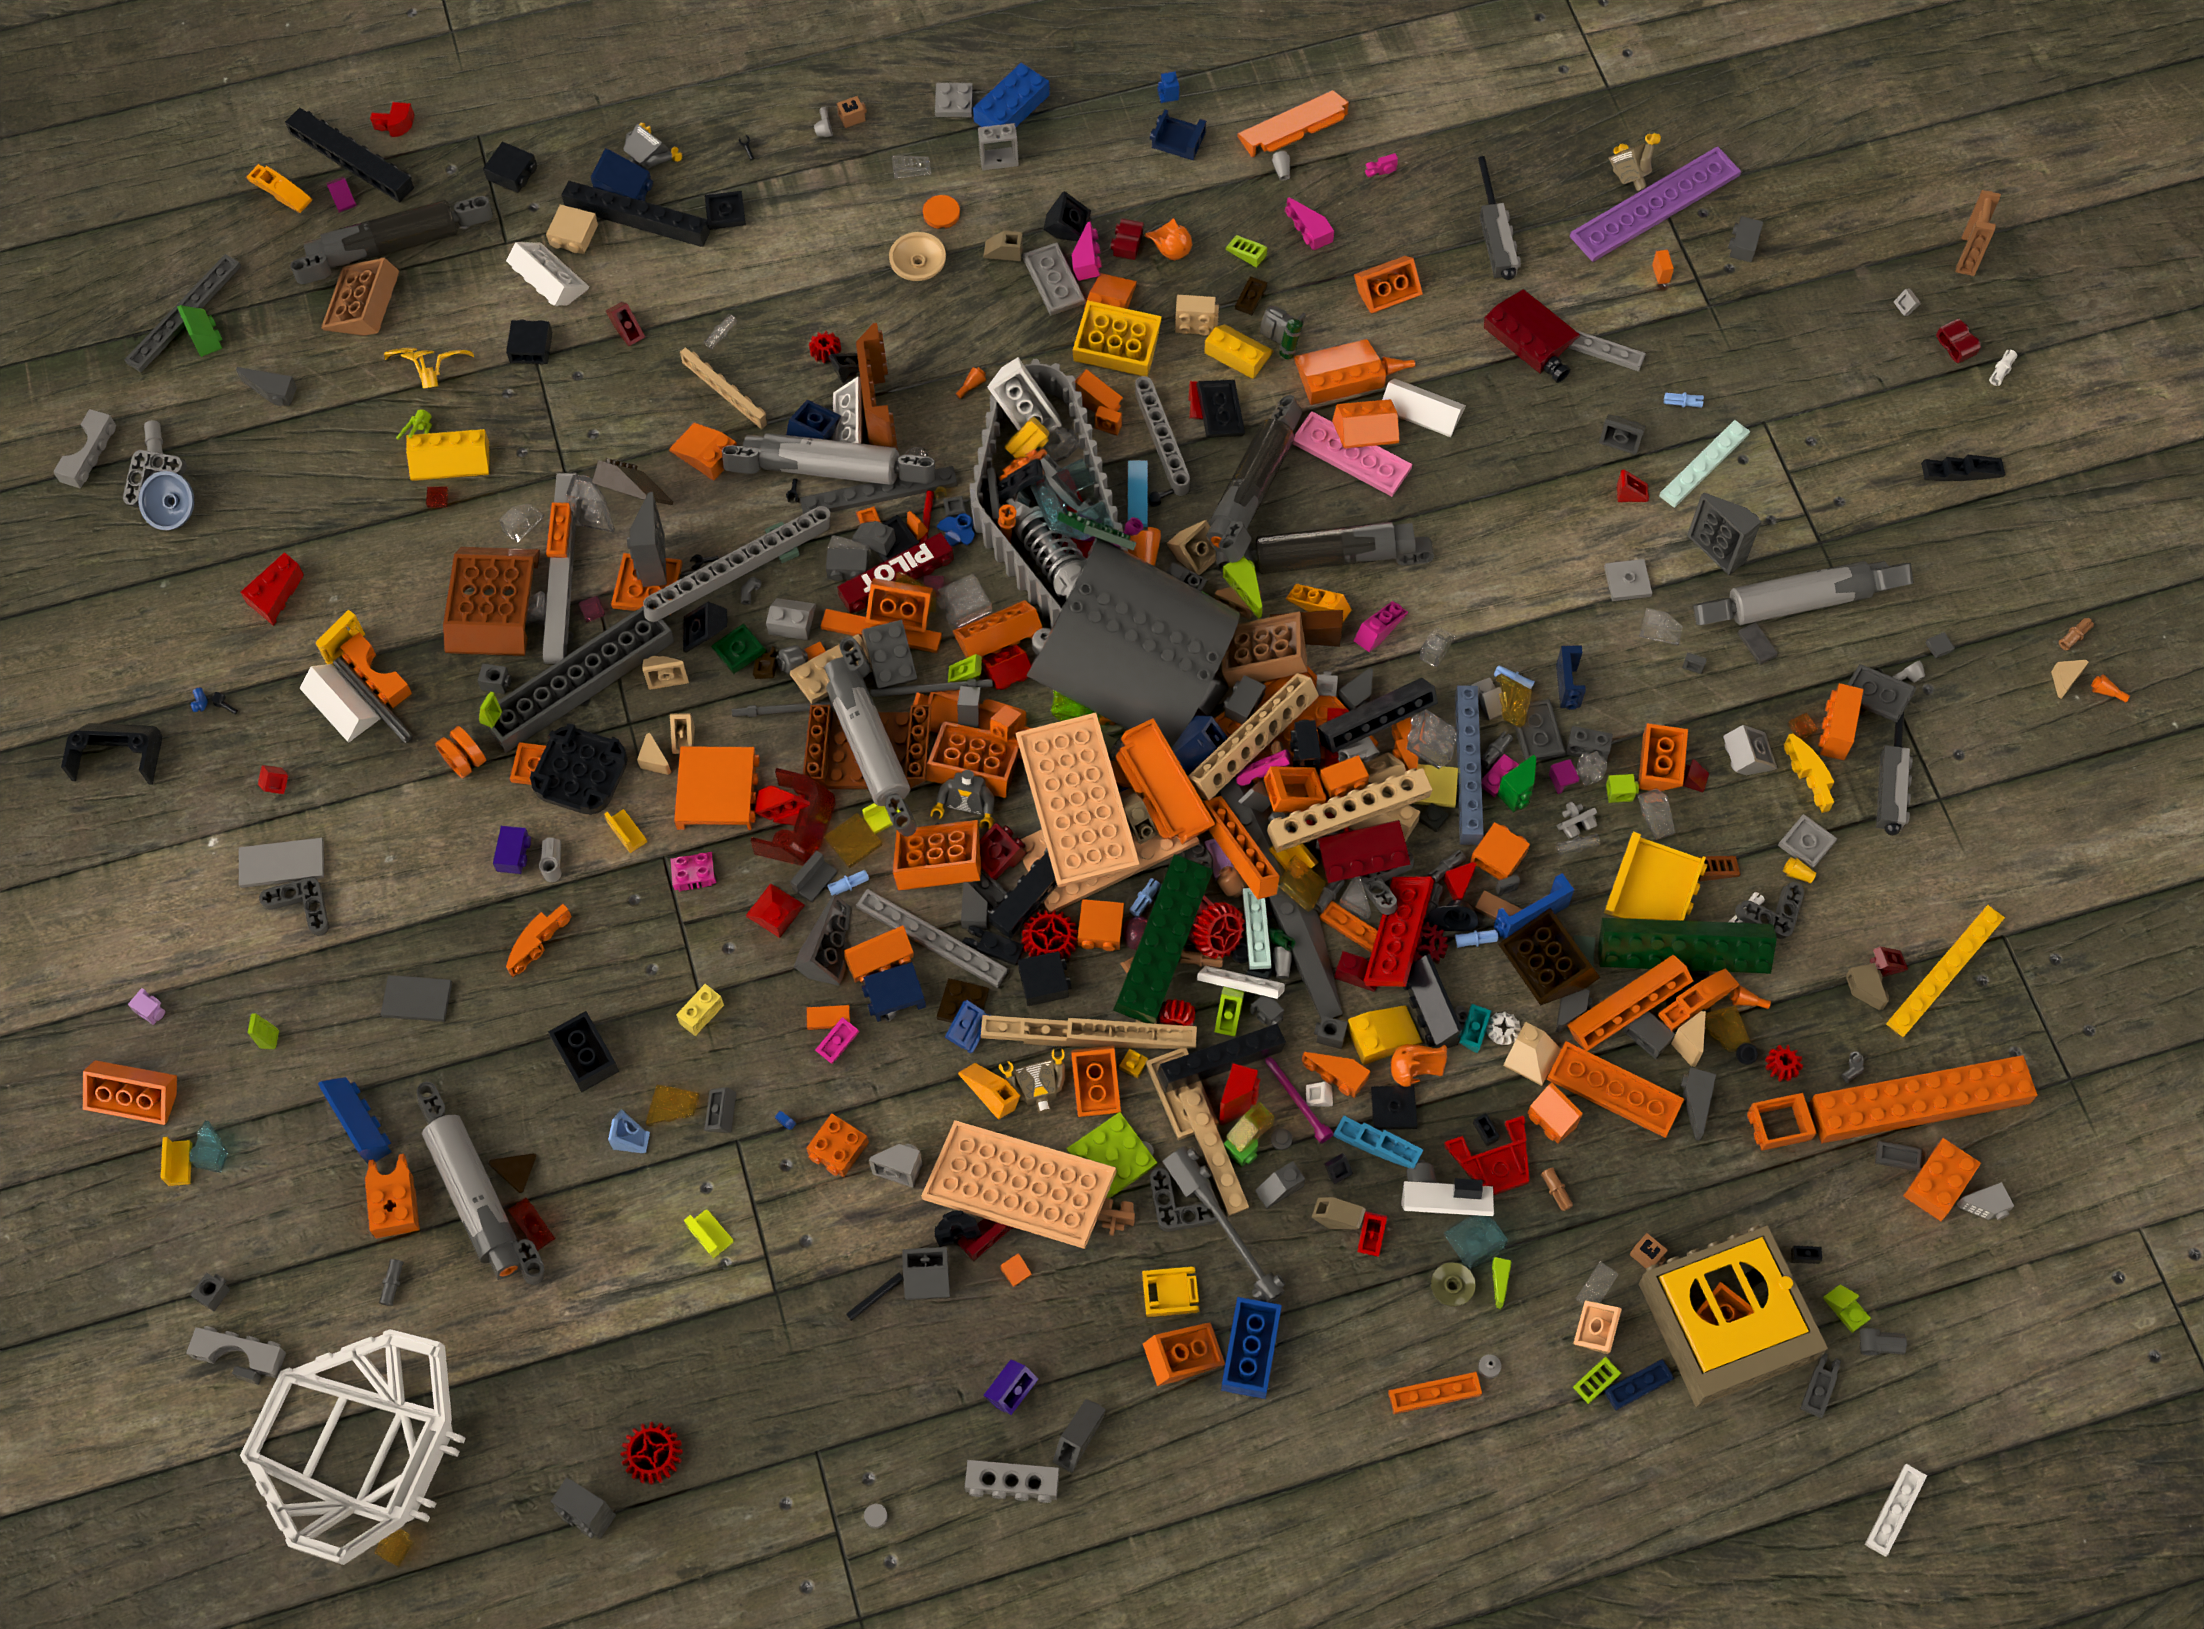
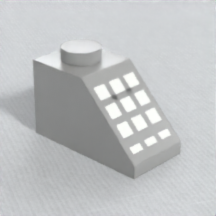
(1988, 1203)

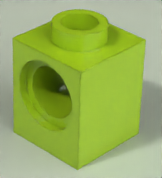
(1621, 788)

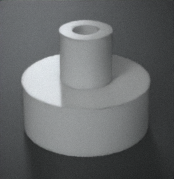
(1492, 1370)

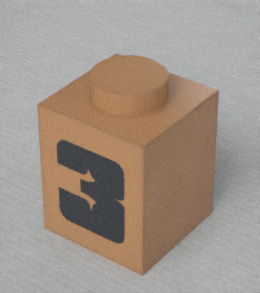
(851, 111)
(1649, 1252)

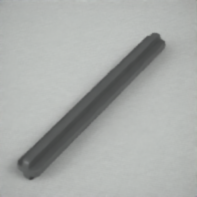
(373, 700)

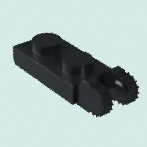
(1020, 479)
(994, 945)

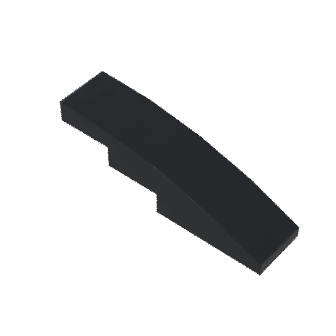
(1966, 469)

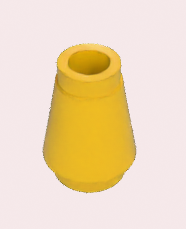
(1797, 869)

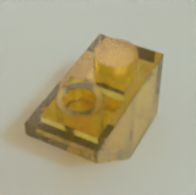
(1251, 1127)

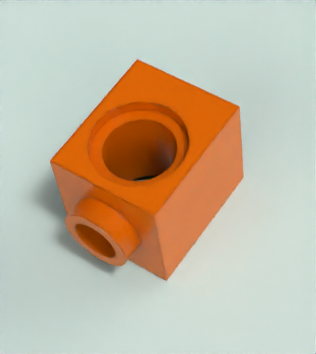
(1005, 723)

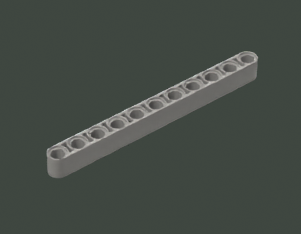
(783, 540)
(559, 588)

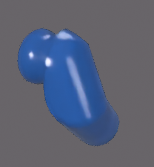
(201, 701)

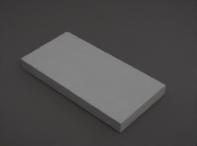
(1054, 279)
(281, 862)

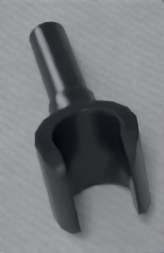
(747, 148)
(792, 492)
(1155, 497)
(700, 560)
(218, 701)

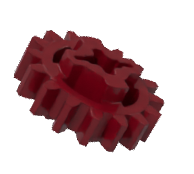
(1430, 936)

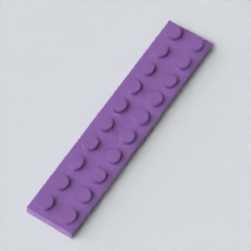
(1655, 204)

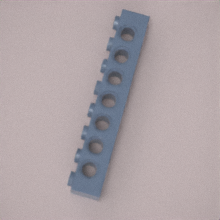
(1468, 765)

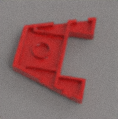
(1500, 1167)

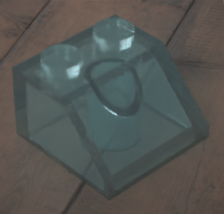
(1476, 1239)

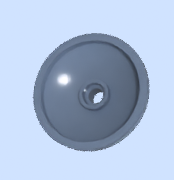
(157, 497)

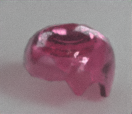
(1133, 931)

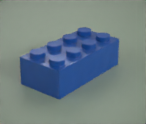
(1012, 98)
(1251, 1348)

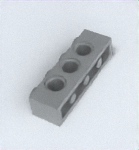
(978, 1470)

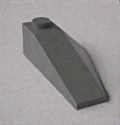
(824, 948)

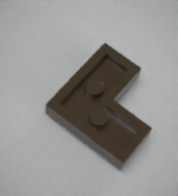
(956, 993)

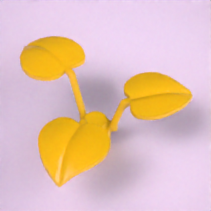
(427, 375)

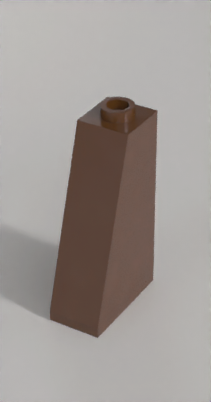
(1321, 627)

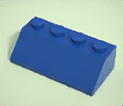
(355, 1118)

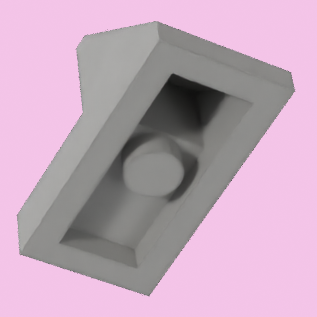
(1489, 698)

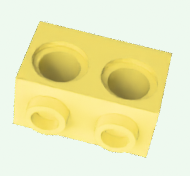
(700, 1010)

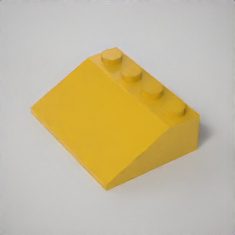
(1117, 338)

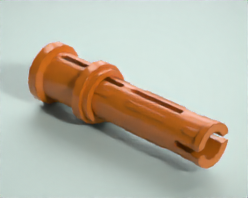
(1007, 521)

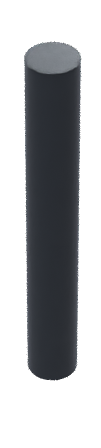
(876, 1295)

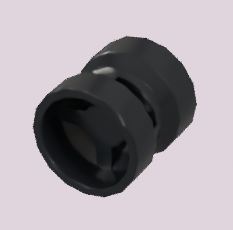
(1556, 369)

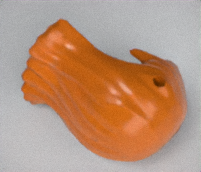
(1172, 240)
(1416, 1060)

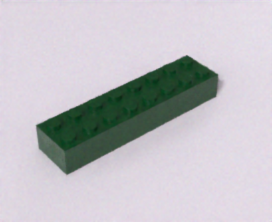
(1163, 940)
(1695, 943)

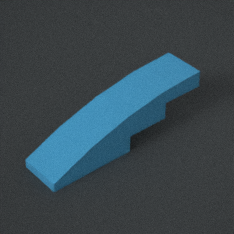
(1138, 491)
(1378, 1143)

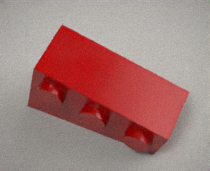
(273, 587)

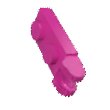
(1260, 767)

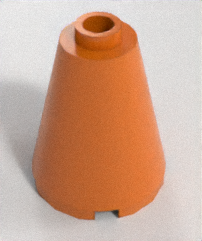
(1147, 545)

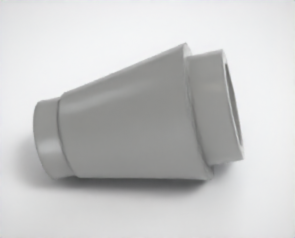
(1281, 162)
(1282, 962)

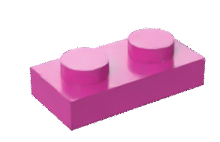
(1492, 779)
(837, 1040)

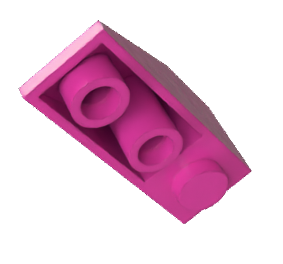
(1313, 226)
(1085, 257)
(1379, 626)

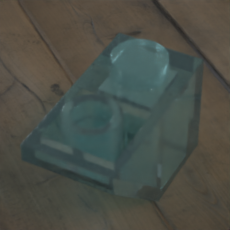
(209, 1149)

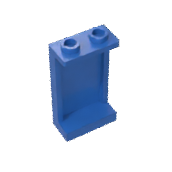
(1557, 900)

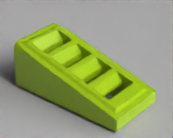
(1249, 257)
(490, 711)
(262, 1032)
(1501, 1272)
(1615, 1374)

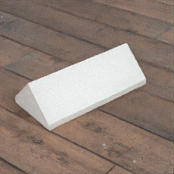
(849, 404)
(1424, 407)
(338, 701)
(1439, 1199)

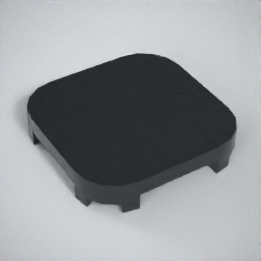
(579, 770)

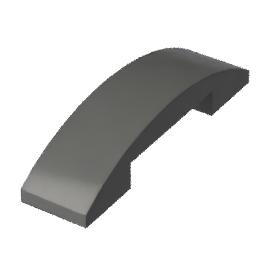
(1050, 469)

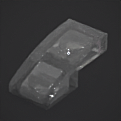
(1597, 1284)

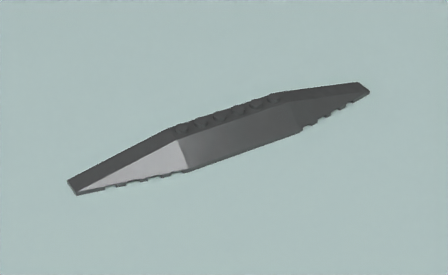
(1305, 927)

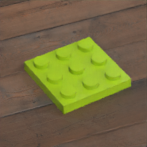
(1117, 1146)

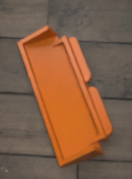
(1295, 123)
(945, 709)
(1163, 783)

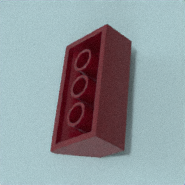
(1363, 851)

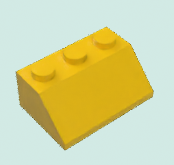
(1237, 350)

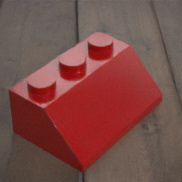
(1239, 1093)

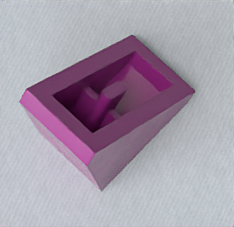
(341, 194)

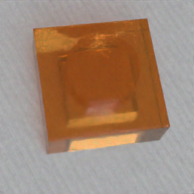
(1802, 726)

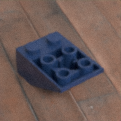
(1198, 742)

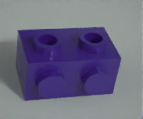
(511, 849)
(1011, 1387)

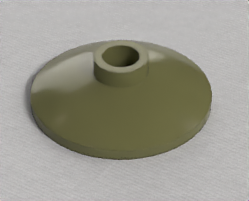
(1455, 1274)

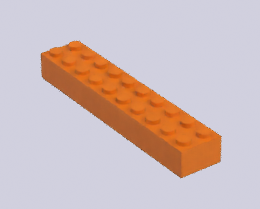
(1922, 1099)

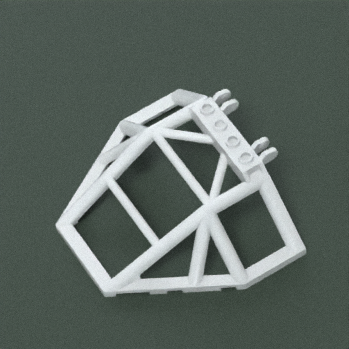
(409, 1486)

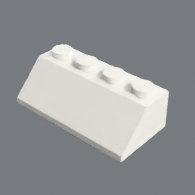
(546, 273)
(1022, 397)

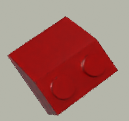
(1006, 666)

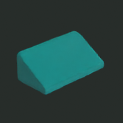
(1475, 1027)

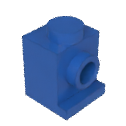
(1168, 87)

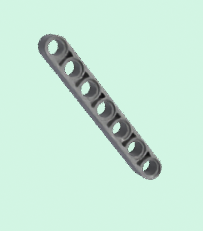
(1162, 443)

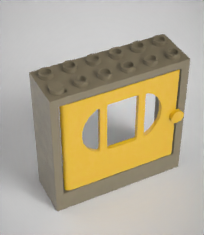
(1713, 1345)

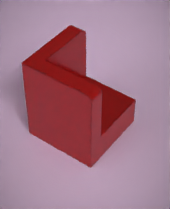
(272, 779)

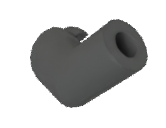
(752, 583)
(1856, 1067)

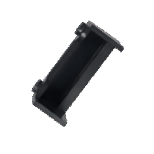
(137, 737)

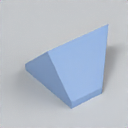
(627, 1134)

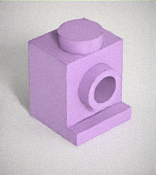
(147, 1006)

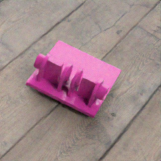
(692, 870)

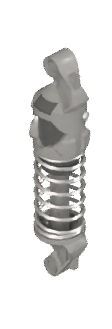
(1033, 529)

